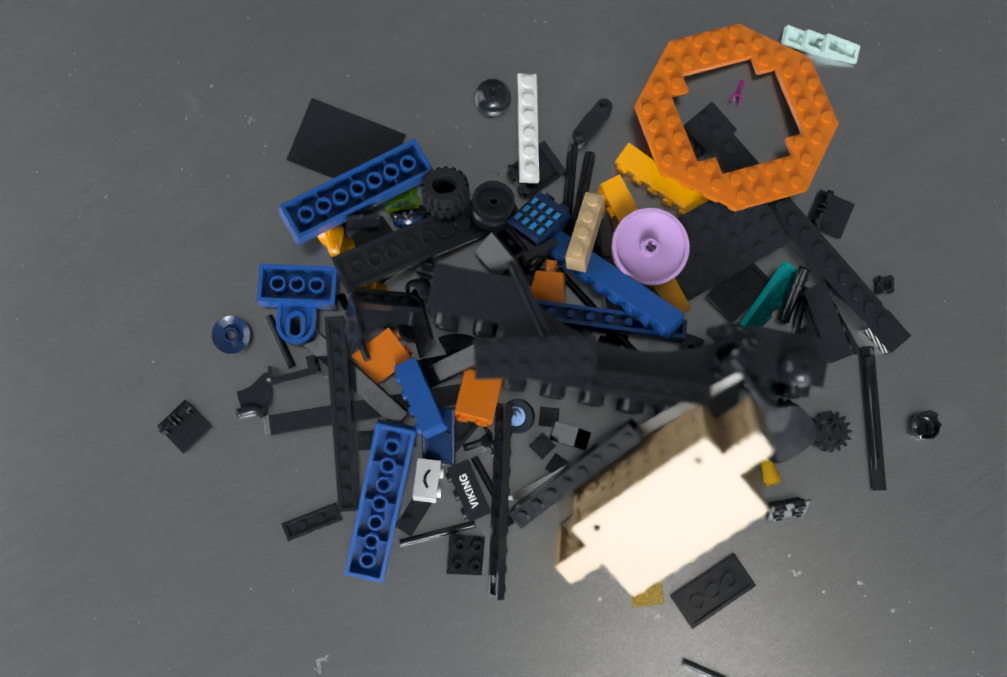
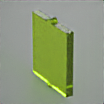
(403, 201)

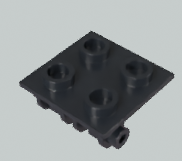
(830, 213)
(184, 426)
(795, 508)
(465, 554)

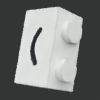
(427, 480)

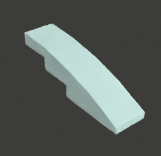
(820, 45)

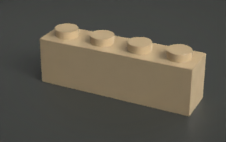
(585, 232)

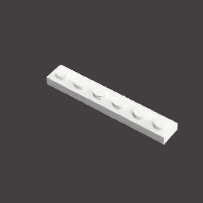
(527, 128)

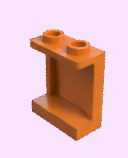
(385, 354)
(477, 399)

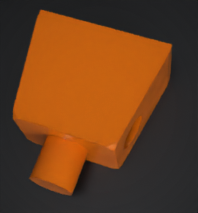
(549, 284)

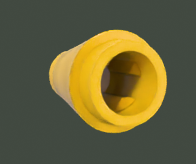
(770, 473)

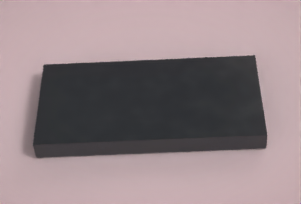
(713, 590)

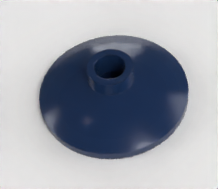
(221, 332)

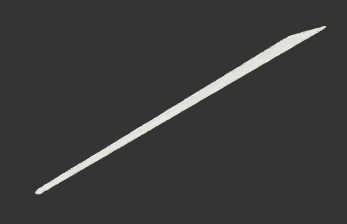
(647, 427)

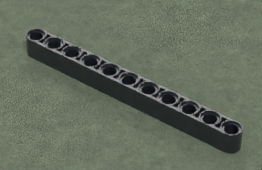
(361, 410)

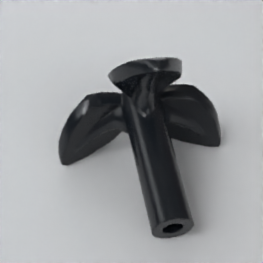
(485, 441)

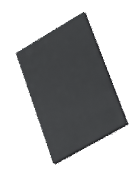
(338, 141)

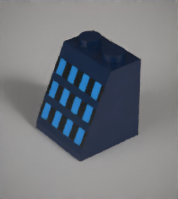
(540, 219)

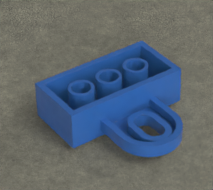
(297, 293)

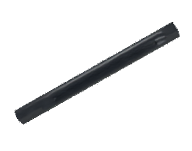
(873, 418)

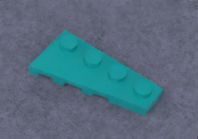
(771, 296)

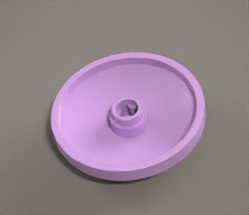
(650, 246)

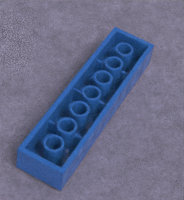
(355, 191)
(380, 500)

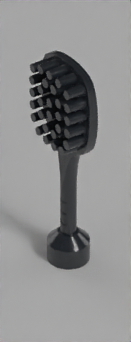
(787, 422)

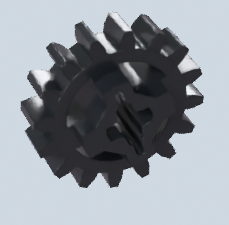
(833, 423)

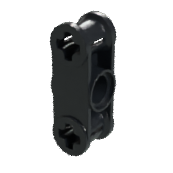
(591, 122)

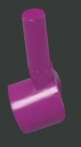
(738, 92)

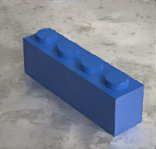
(420, 397)

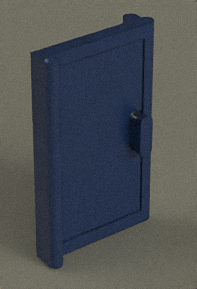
(442, 446)

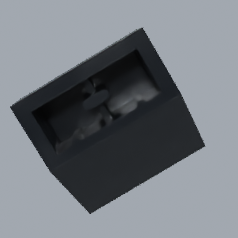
(499, 249)

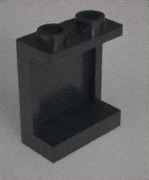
(549, 172)
(313, 371)

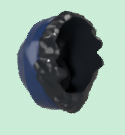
(407, 217)

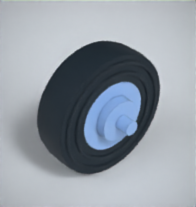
(523, 416)

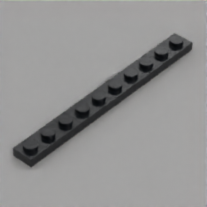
(341, 413)
(500, 495)

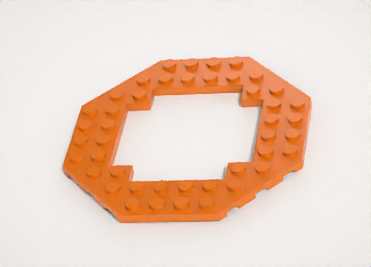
(754, 183)

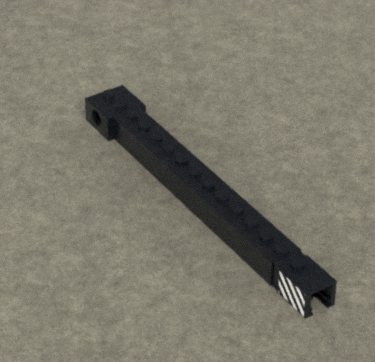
(716, 138)

